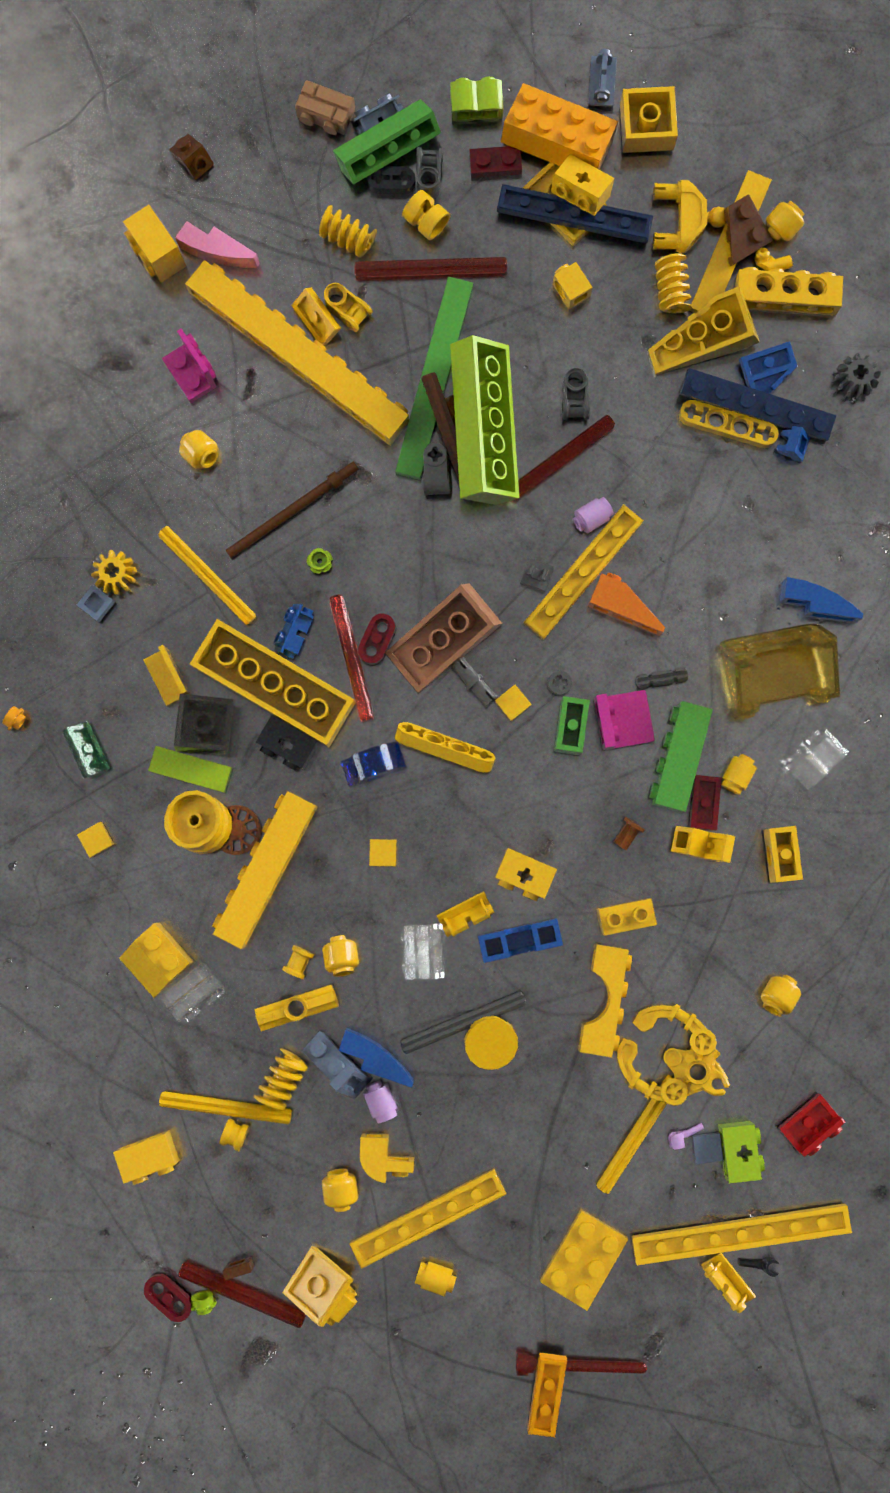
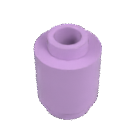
(593, 515)
(380, 1101)

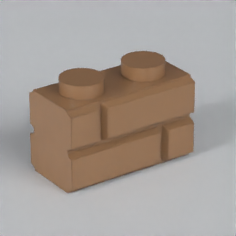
(324, 108)

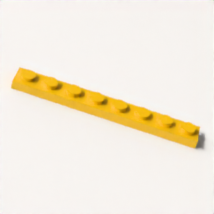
(741, 1234)

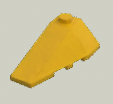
(712, 332)

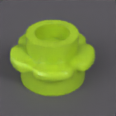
(316, 554)
(203, 1302)

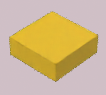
(513, 702)
(95, 839)
(382, 852)

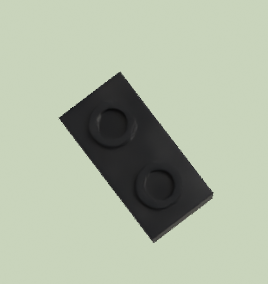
(278, 730)

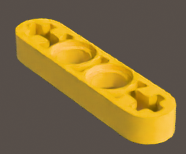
(727, 428)
(444, 747)

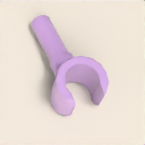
(676, 1139)

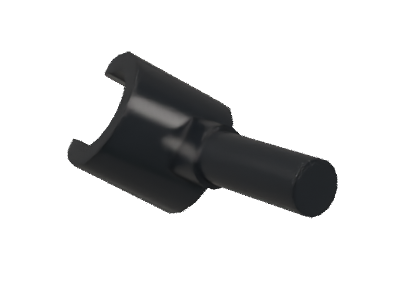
(764, 1264)

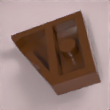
(744, 229)

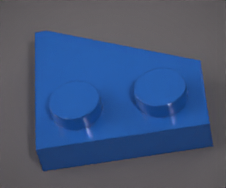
(768, 367)

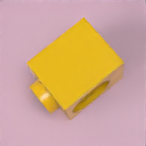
(572, 285)

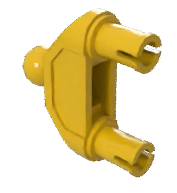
(691, 216)

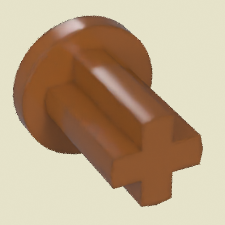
(628, 833)

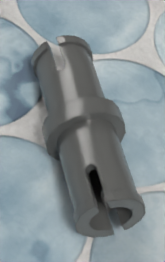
(474, 682)

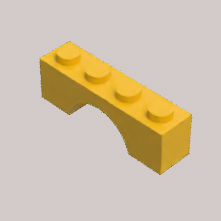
(599, 1034)

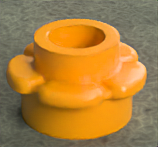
(14, 718)

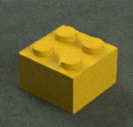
(648, 119)
(153, 244)

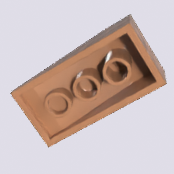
(443, 637)

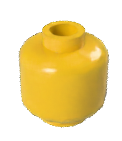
(785, 221)
(198, 449)
(340, 956)
(780, 995)
(339, 1189)

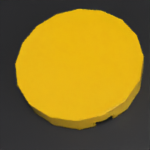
(491, 1042)

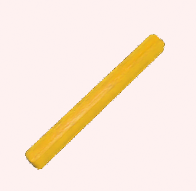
(206, 575)
(224, 1107)
(631, 1144)

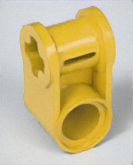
(350, 309)

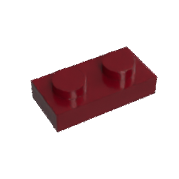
(495, 161)
(705, 802)

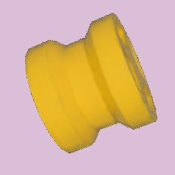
(234, 1134)

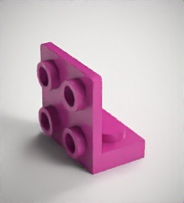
(190, 368)
(623, 719)

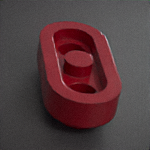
(376, 639)
(166, 1299)

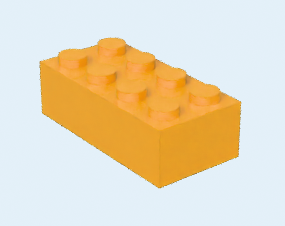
(557, 128)

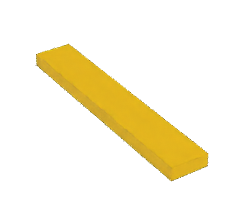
(718, 270)
(583, 572)
(427, 1218)

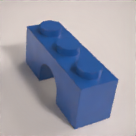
(520, 940)

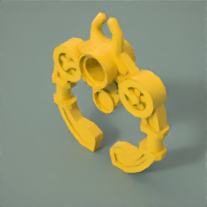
(702, 1044)

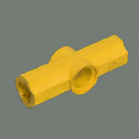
(280, 1013)

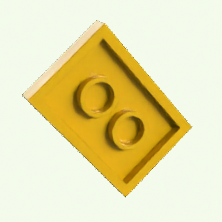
(584, 1259)

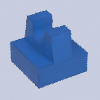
(796, 444)

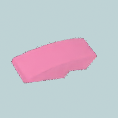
(215, 247)

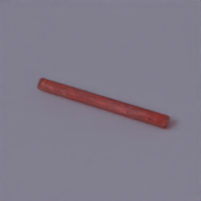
(430, 267)

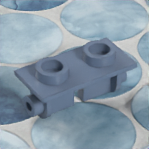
(602, 79)
(368, 118)

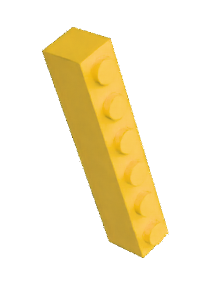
(264, 870)

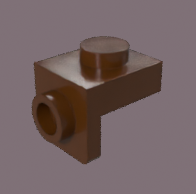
(192, 156)

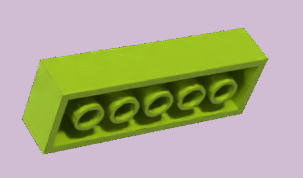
(484, 420)

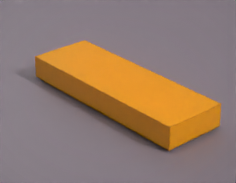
(547, 1394)

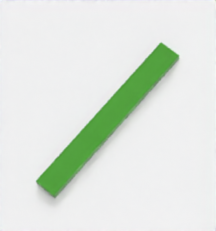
(438, 360)

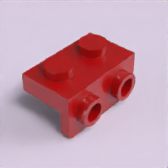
(812, 1126)

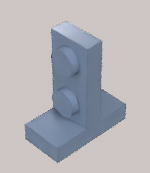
(336, 1066)

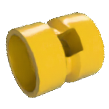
(429, 217)

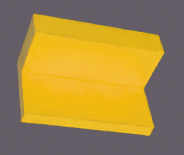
(166, 676)

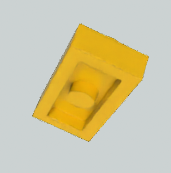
(316, 316)

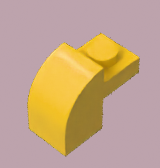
(703, 844)
(376, 1161)

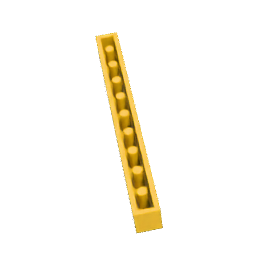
(297, 352)

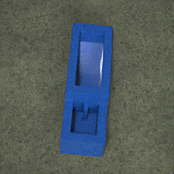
(818, 601)
(376, 1058)

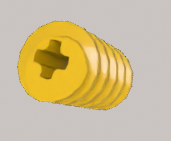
(346, 234)
(671, 285)
(282, 1081)

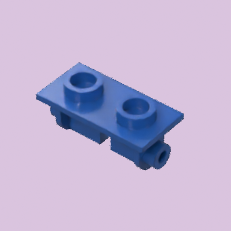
(295, 621)

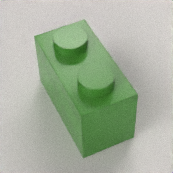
(571, 725)

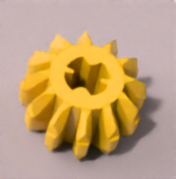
(106, 566)

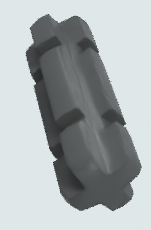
(662, 678)

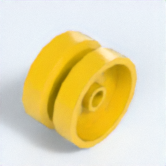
(198, 822)

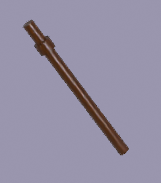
(333, 480)

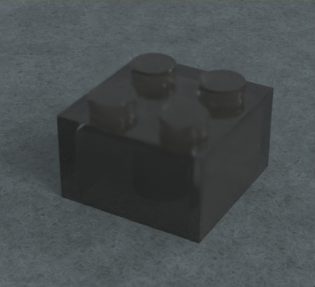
(204, 725)

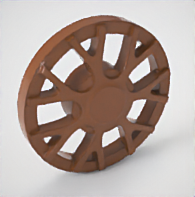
(240, 830)

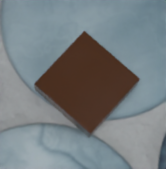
(238, 1268)

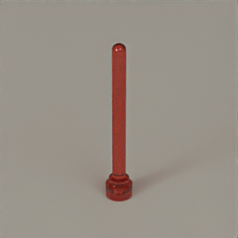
(527, 1364)

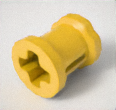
(298, 962)

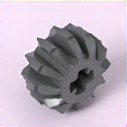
(864, 369)

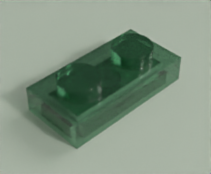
(85, 750)

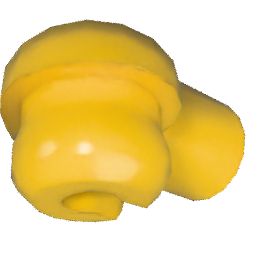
(767, 262)

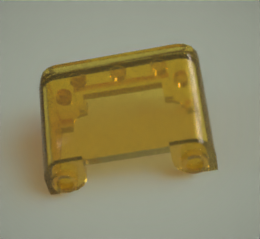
(781, 667)

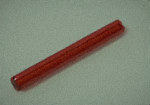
(565, 454)
(351, 657)
(242, 1294)

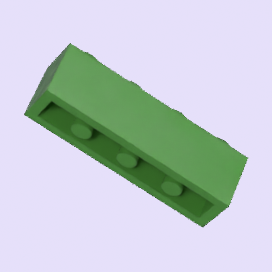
(387, 141)
(681, 757)

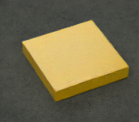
(317, 1286)

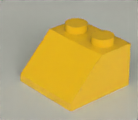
(156, 959)

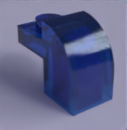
(373, 763)

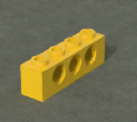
(801, 301)

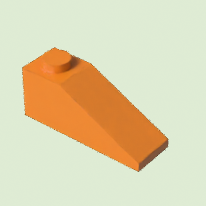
(619, 601)

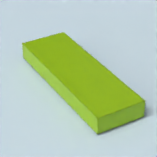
(190, 769)

